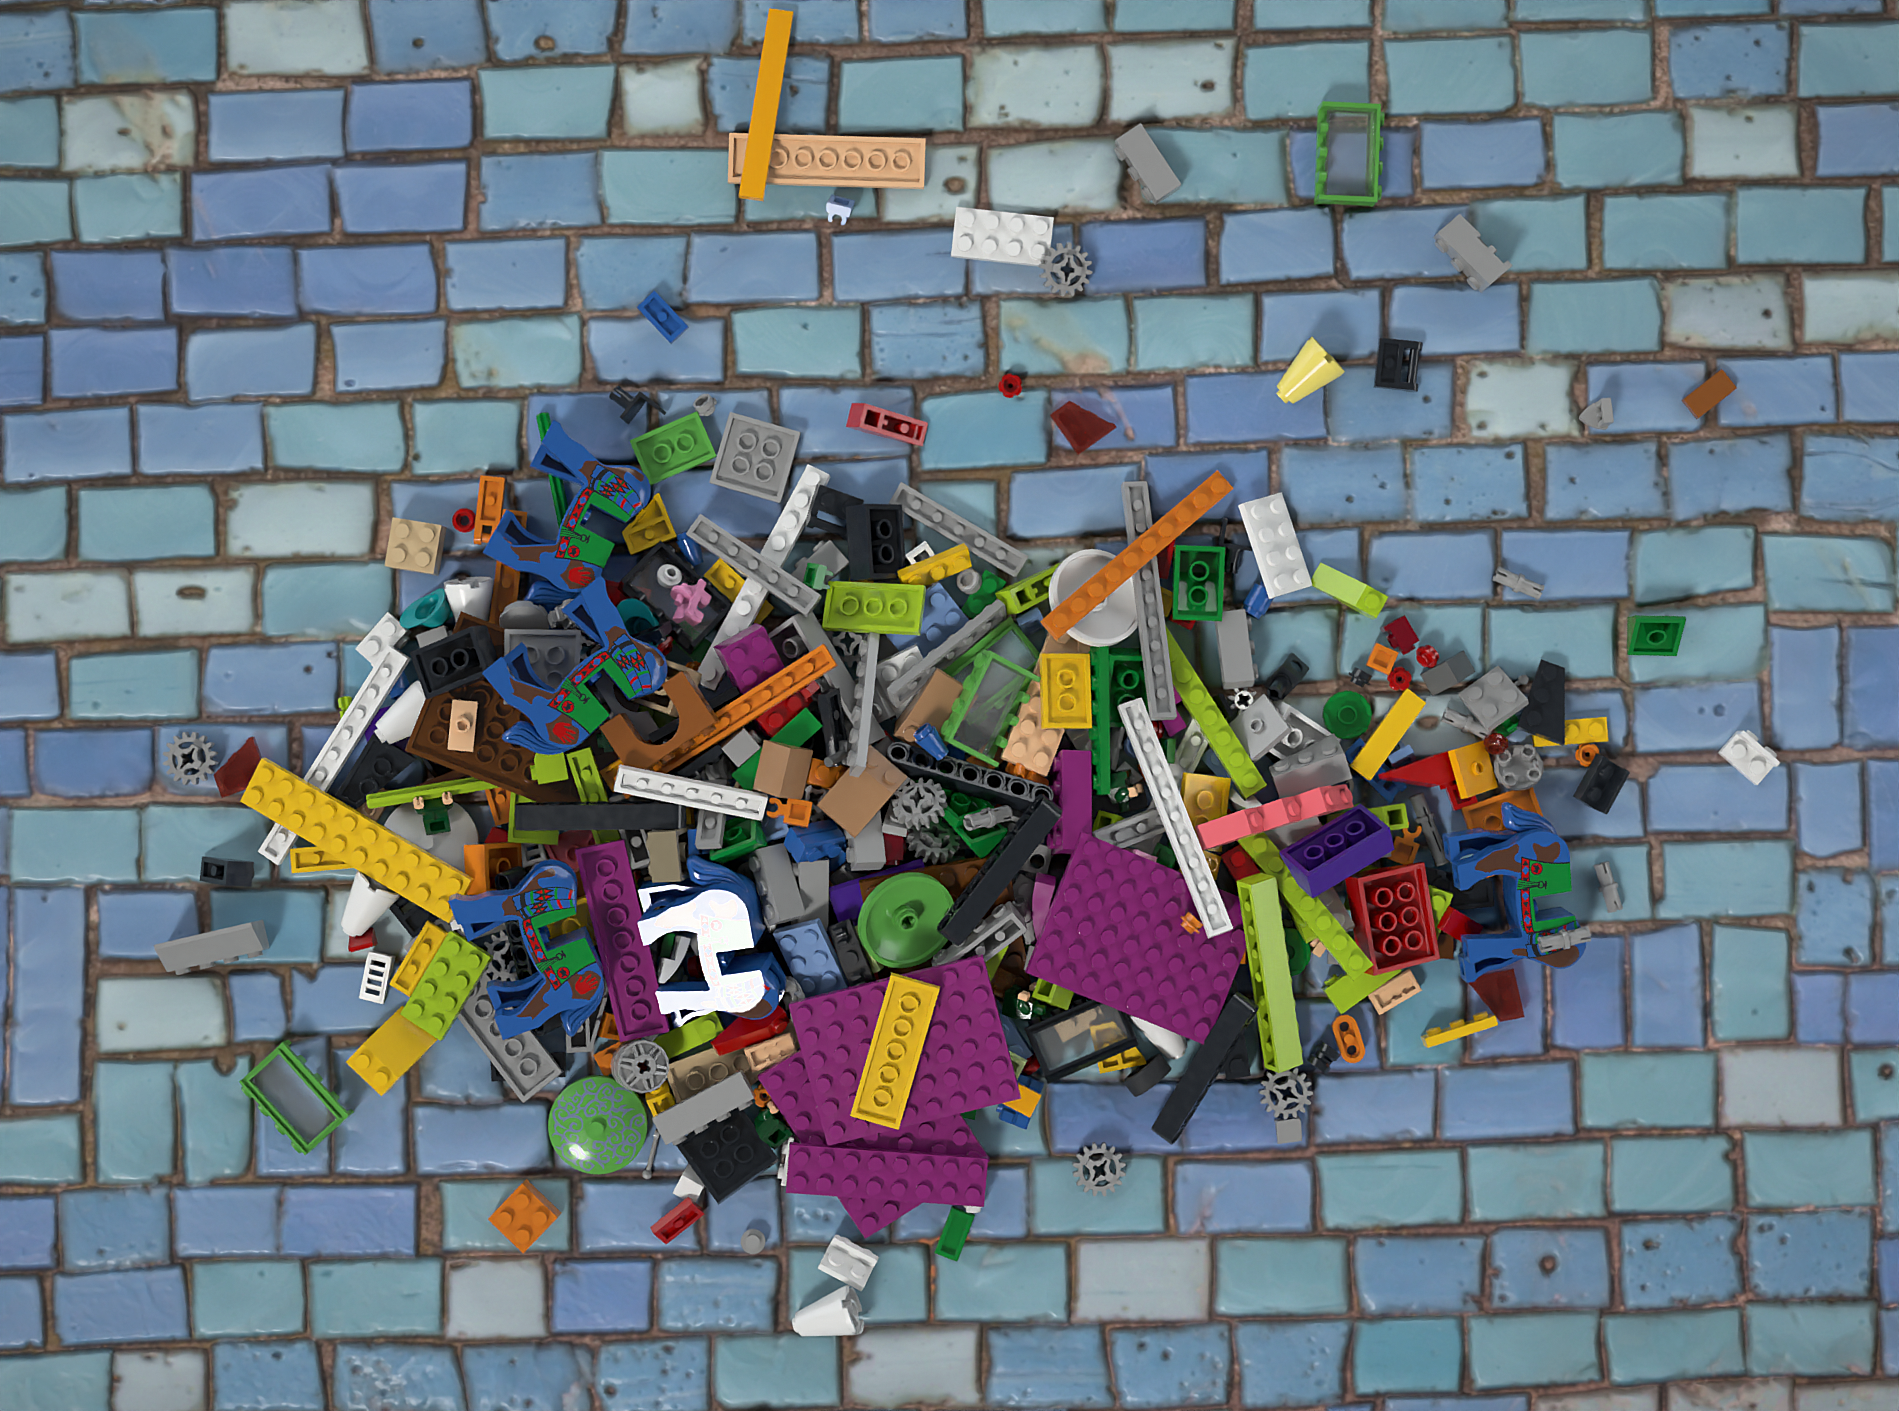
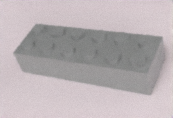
(799, 637)

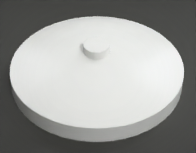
(1111, 619)
(446, 845)

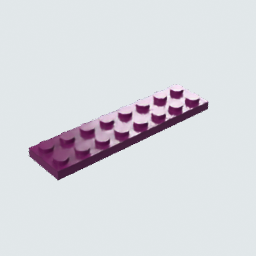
(624, 958)
(886, 1174)

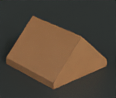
(782, 770)

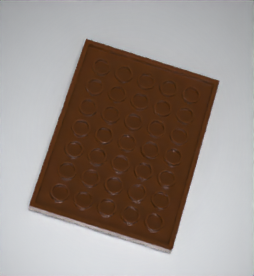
(492, 758)

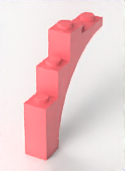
(1274, 815)

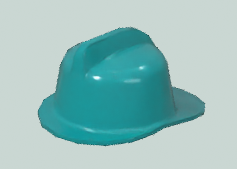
(429, 611)
(636, 616)

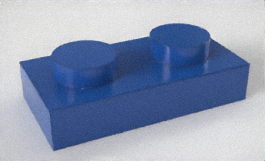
(662, 317)

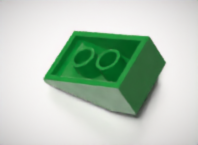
(1198, 583)
(1125, 681)

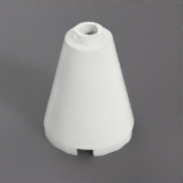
(470, 596)
(401, 716)
(365, 904)
(1167, 1042)
(831, 1315)

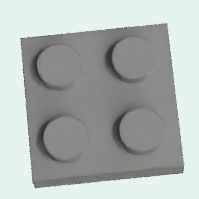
(1493, 698)

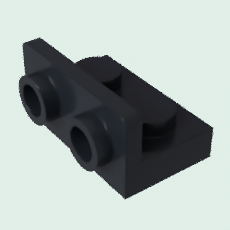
(1601, 784)

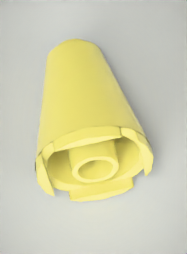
(1308, 372)

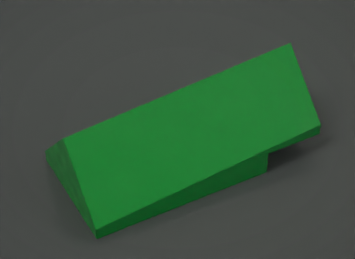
(979, 840)

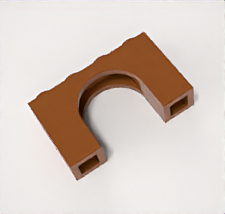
(695, 718)

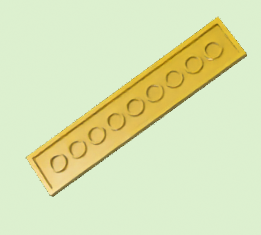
(355, 839)

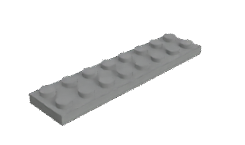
(519, 1059)

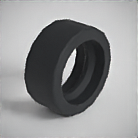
(1147, 1075)

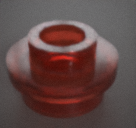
(1495, 743)

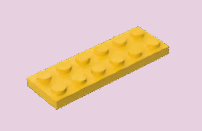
(895, 1051)

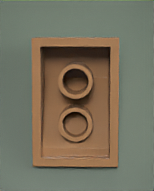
(929, 706)
(858, 799)

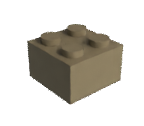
(668, 854)

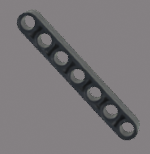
(959, 769)
(599, 815)
(999, 869)
(524, 966)
(1205, 1067)

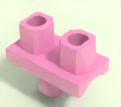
(687, 599)

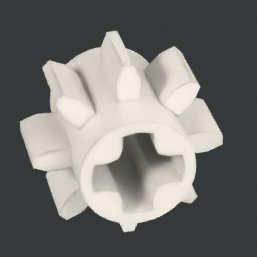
(1235, 698)

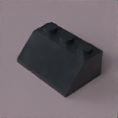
(875, 541)

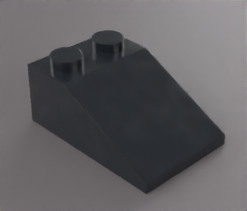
(454, 661)

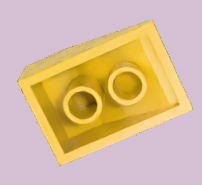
(390, 1052)

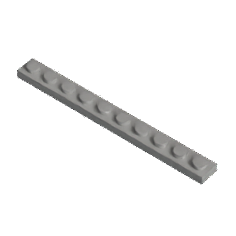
(1149, 608)

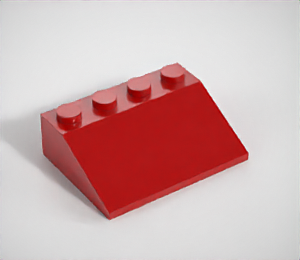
(1393, 917)

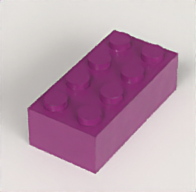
(749, 660)
(1073, 793)

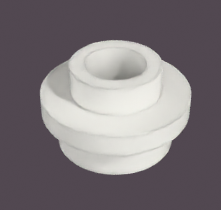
(666, 580)

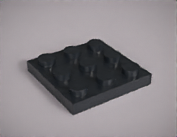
(727, 1154)

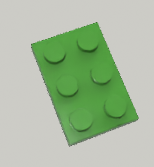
(673, 448)

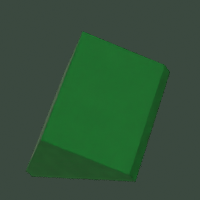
(1654, 635)
(739, 839)

